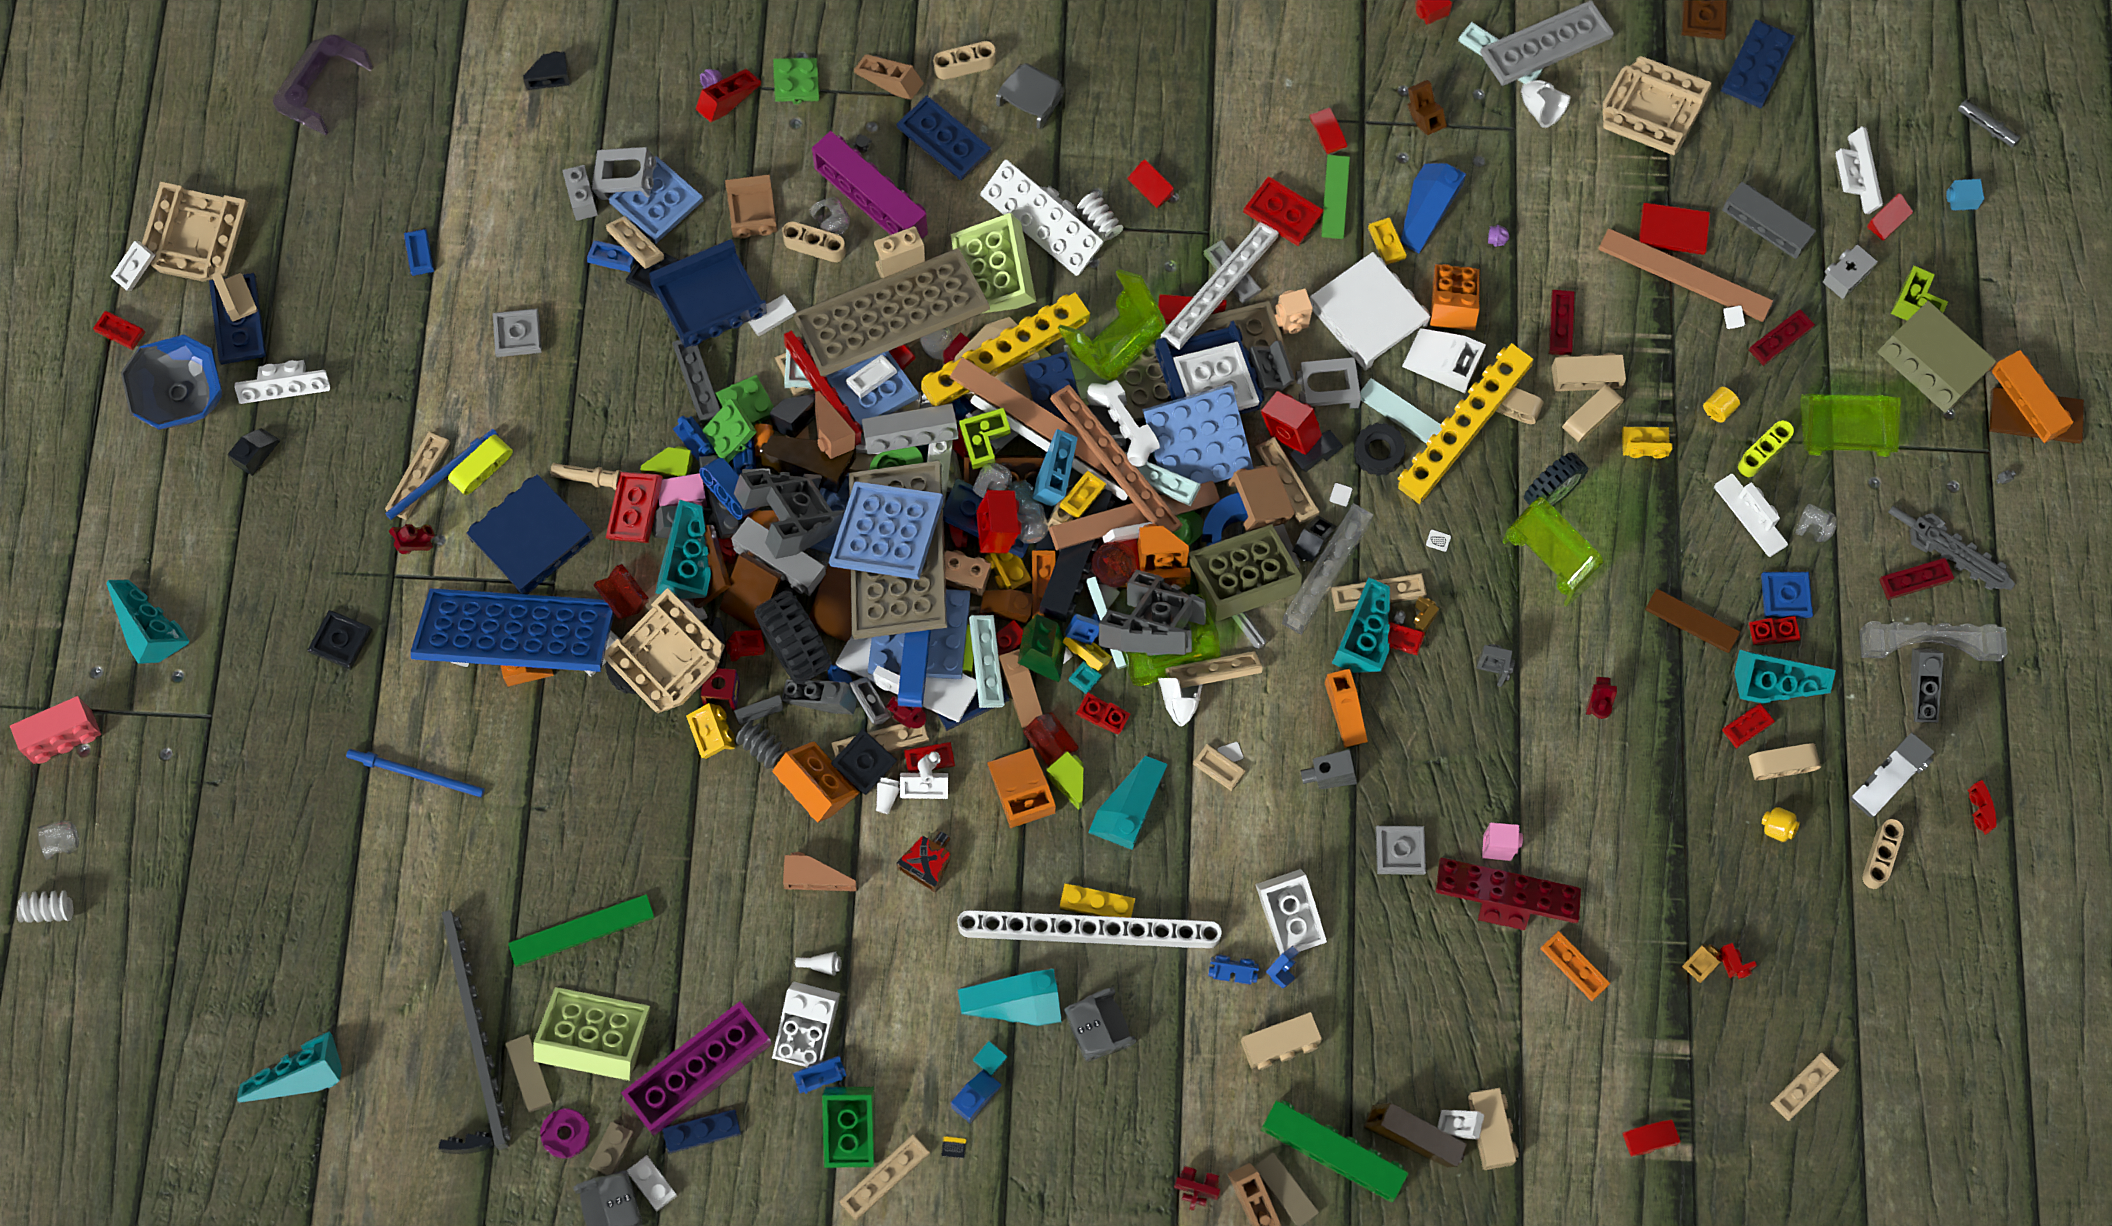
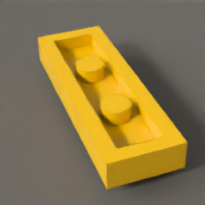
(1096, 902)

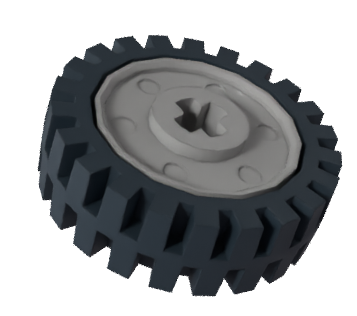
(1557, 480)

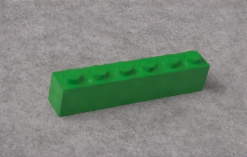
(1334, 1151)

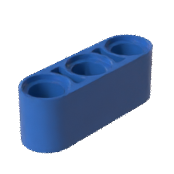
(722, 482)

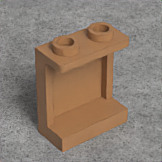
(751, 206)
(1262, 497)

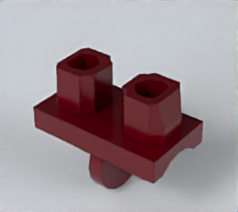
(412, 538)
(1601, 698)
(908, 716)
(1208, 1189)

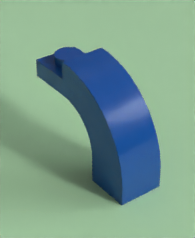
(1221, 516)

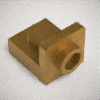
(1427, 615)
(1703, 962)

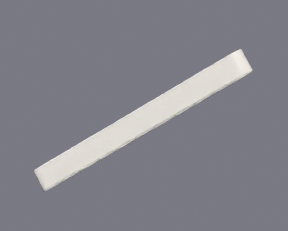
(1100, 923)

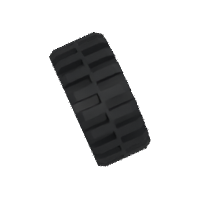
(793, 637)

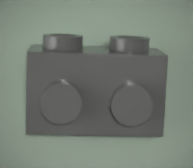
(1271, 366)
(1496, 660)

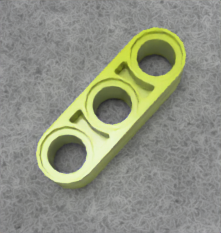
(1772, 442)
(480, 464)

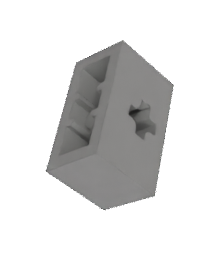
(580, 192)
(1859, 265)

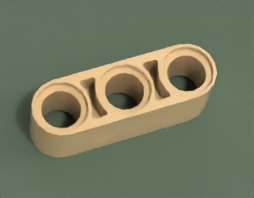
(959, 68)
(821, 249)
(1519, 405)
(1593, 413)
(1784, 761)
(1888, 844)

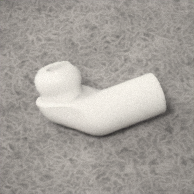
(926, 766)

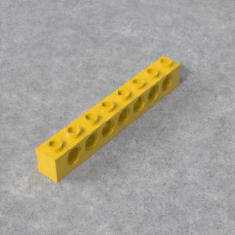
(1069, 305)
(1420, 488)

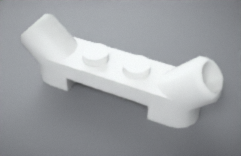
(1113, 397)

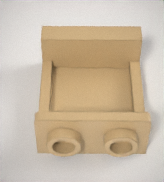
(899, 251)

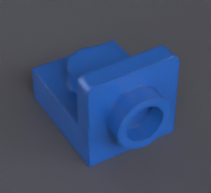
(1083, 628)
(1280, 968)

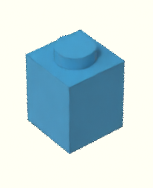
(1965, 194)

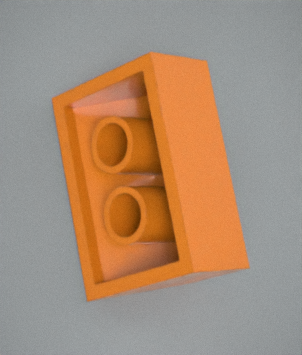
(1160, 549)
(814, 781)

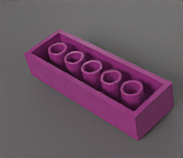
(867, 187)
(696, 1068)

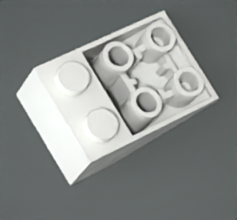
(1444, 358)
(805, 1024)

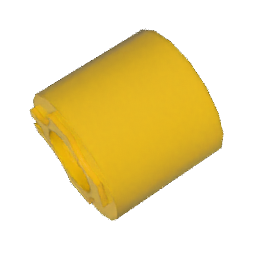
(1721, 404)

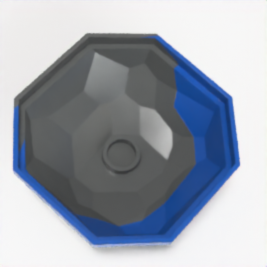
(172, 382)

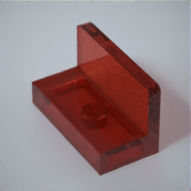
(622, 592)
(1049, 738)

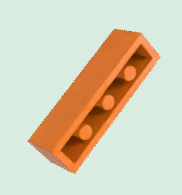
(2032, 396)

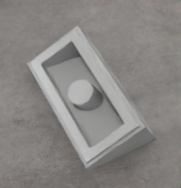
(870, 701)

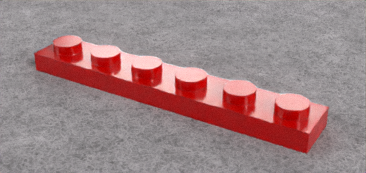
(819, 383)

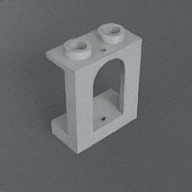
(603, 181)
(1313, 398)

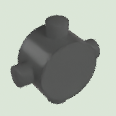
(862, 142)
(2005, 477)
(1399, 618)

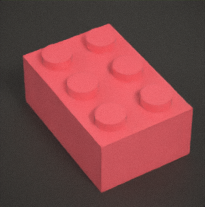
(55, 730)

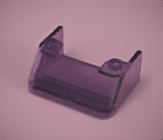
(293, 92)

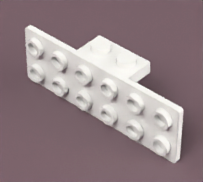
(1043, 217)
(941, 695)

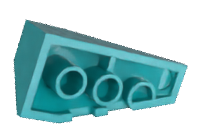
(685, 558)
(145, 628)
(1366, 636)
(1772, 678)
(1127, 807)
(1019, 998)
(304, 1072)

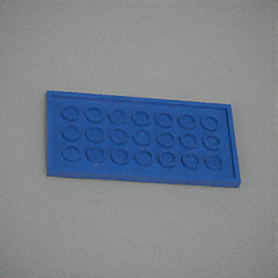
(513, 630)

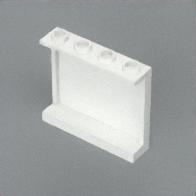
(1368, 309)

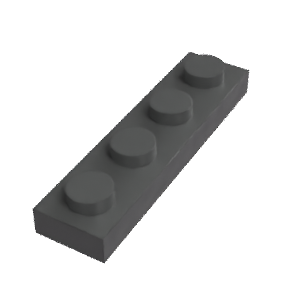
(697, 381)
(725, 521)

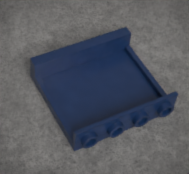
(707, 294)
(1166, 353)
(530, 534)

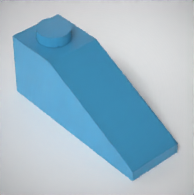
(1056, 469)

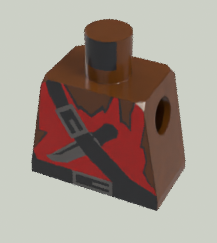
(926, 861)

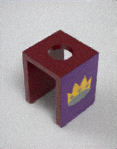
(729, 691)

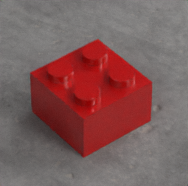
(1291, 422)
(998, 521)

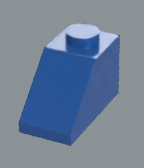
(975, 1095)

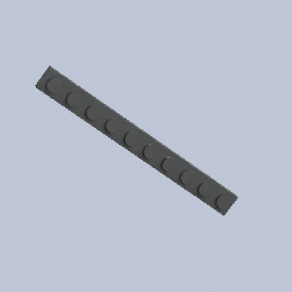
(478, 1037)

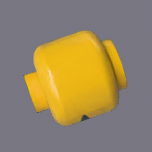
(1780, 824)

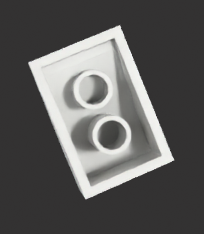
(1291, 911)

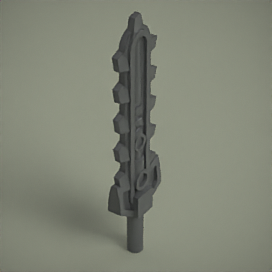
(1930, 534)

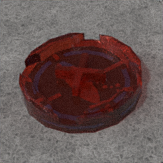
(1114, 564)

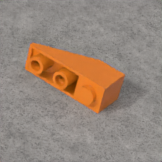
(1346, 707)

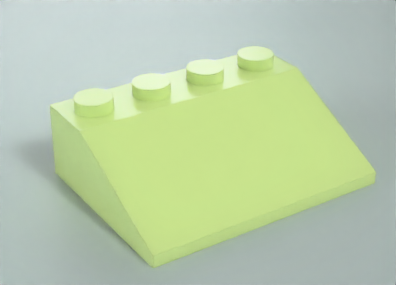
(998, 261)
(591, 1033)

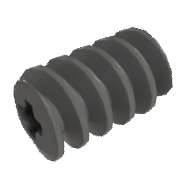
(760, 745)

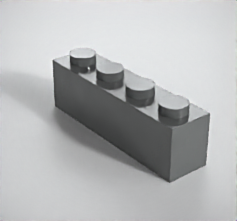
(1768, 220)

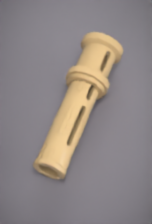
(596, 476)

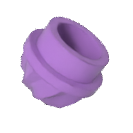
(710, 77)
(1498, 235)

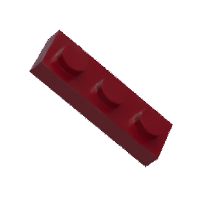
(1561, 322)
(1781, 337)
(1916, 579)

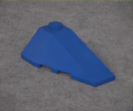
(1429, 200)

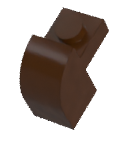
(1424, 110)

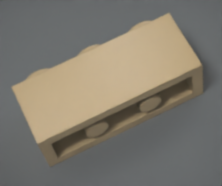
(1588, 372)
(1281, 1041)
(1494, 1139)

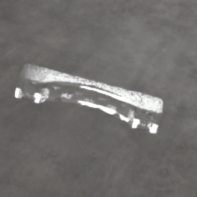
(1981, 643)

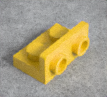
(1646, 441)
(1009, 570)
(711, 730)

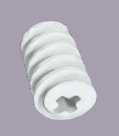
(1098, 218)
(44, 907)

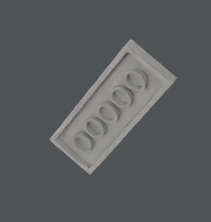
(1546, 42)

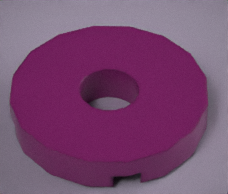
(550, 1133)

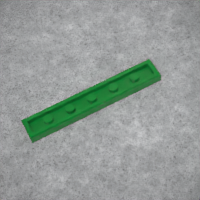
(581, 930)

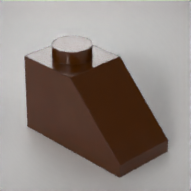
(1007, 605)

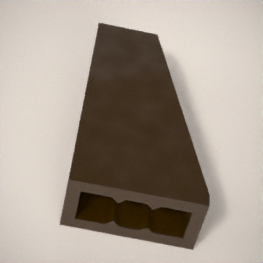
(805, 457)
(1415, 1134)

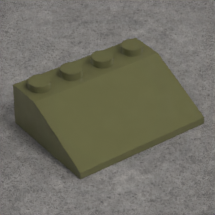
(1937, 356)
(1244, 572)

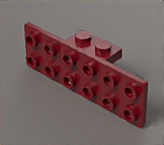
(1507, 896)

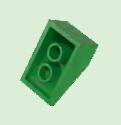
(848, 1126)

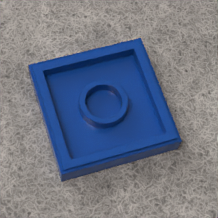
(1786, 594)

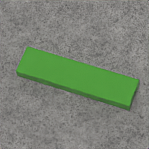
(1335, 197)

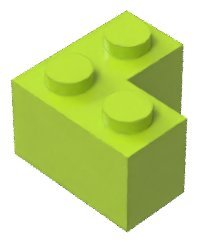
(1915, 295)
(979, 431)

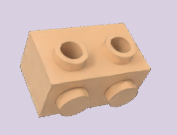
(1293, 311)
(966, 572)

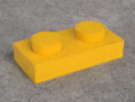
(1387, 241)
(1082, 495)
(1092, 654)

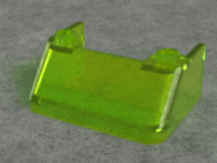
(1125, 336)
(1557, 546)

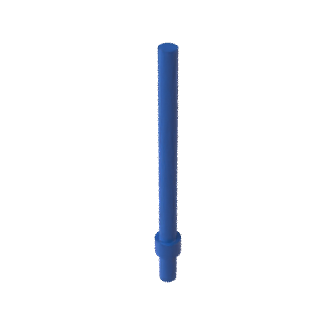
(437, 477)
(371, 760)

